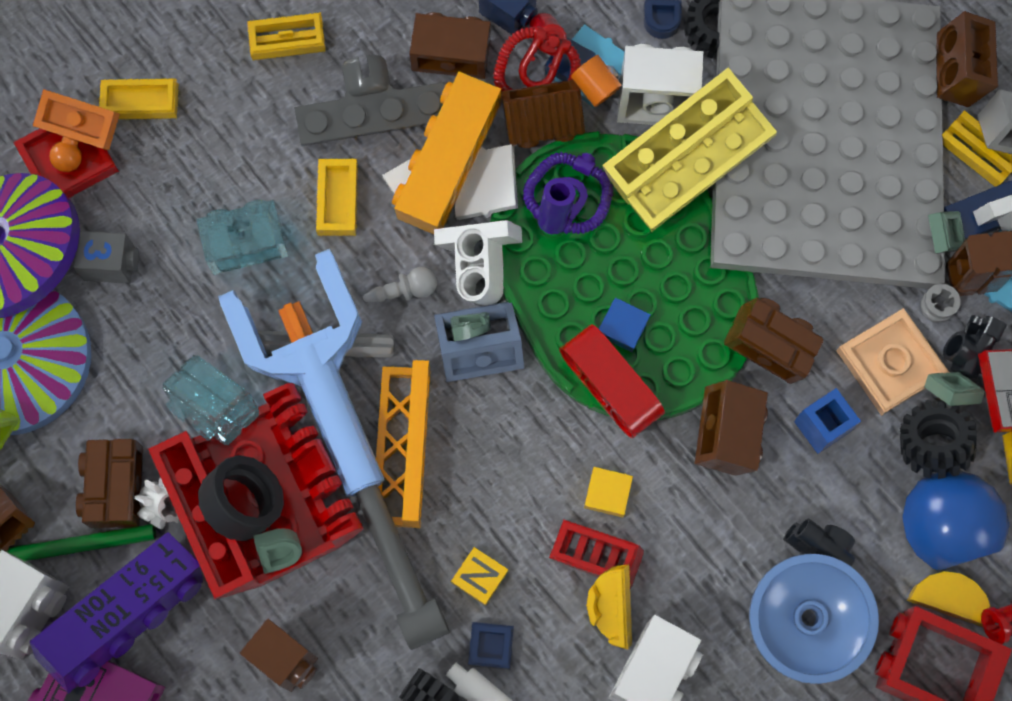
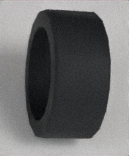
(223, 515)

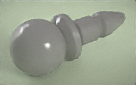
(419, 283)

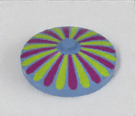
(42, 362)

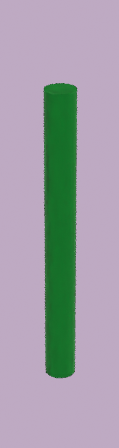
(84, 543)

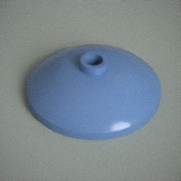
(843, 624)

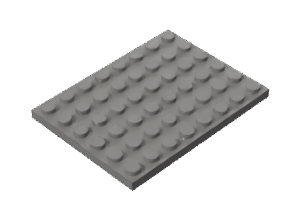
(854, 143)

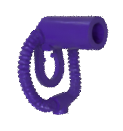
(557, 206)

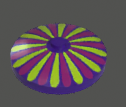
(35, 240)

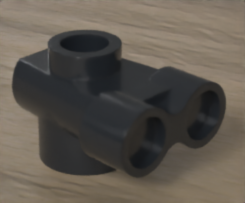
(964, 346)
(814, 539)

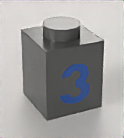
(105, 257)

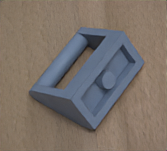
(484, 353)

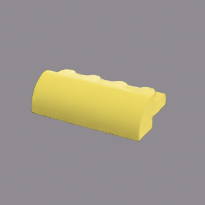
(689, 149)

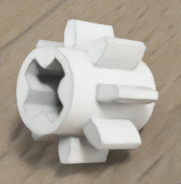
(156, 504)

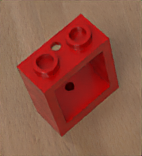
(985, 676)

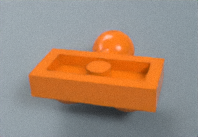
(76, 123)

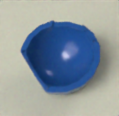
(954, 519)

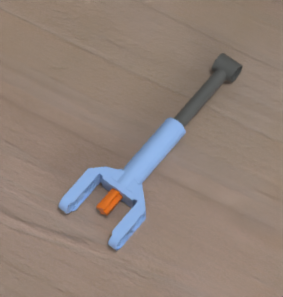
(314, 365)

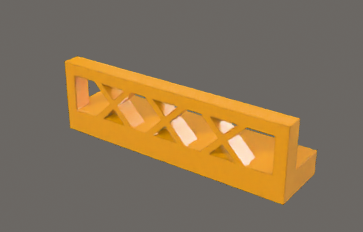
(415, 438)

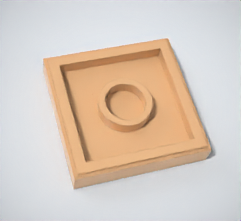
(891, 361)

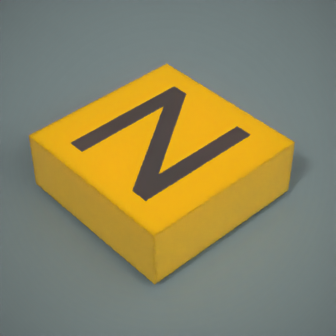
(479, 576)

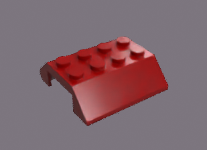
(301, 470)

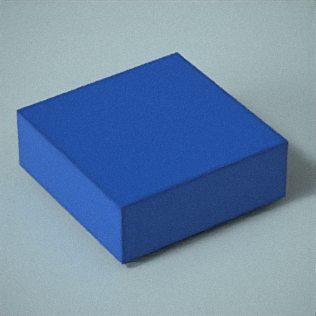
(624, 324)

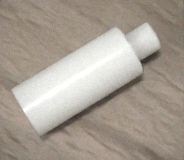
(474, 685)

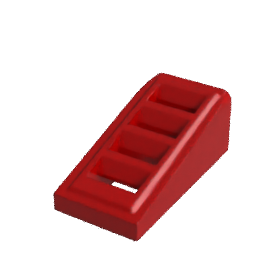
(563, 541)

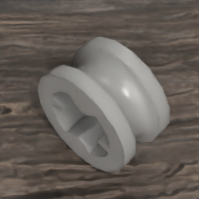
(928, 308)

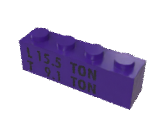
(117, 613)

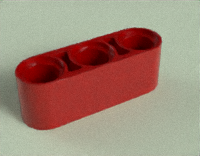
(612, 381)

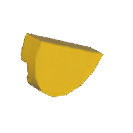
(951, 595)
(611, 606)

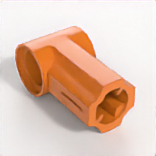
(597, 80)

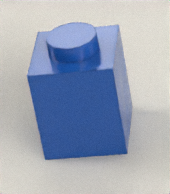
(827, 420)

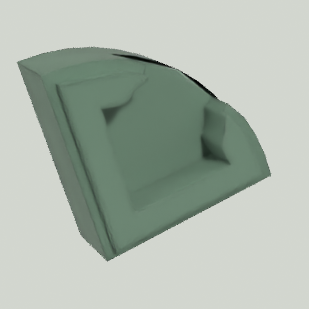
(470, 325)

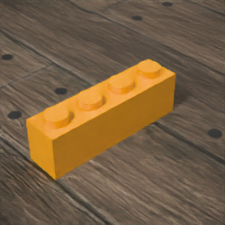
(448, 152)

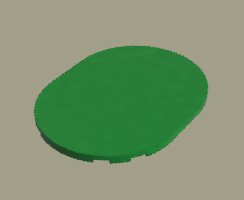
(571, 280)

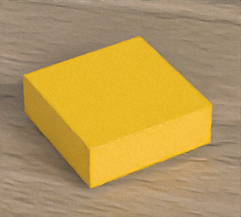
(608, 492)

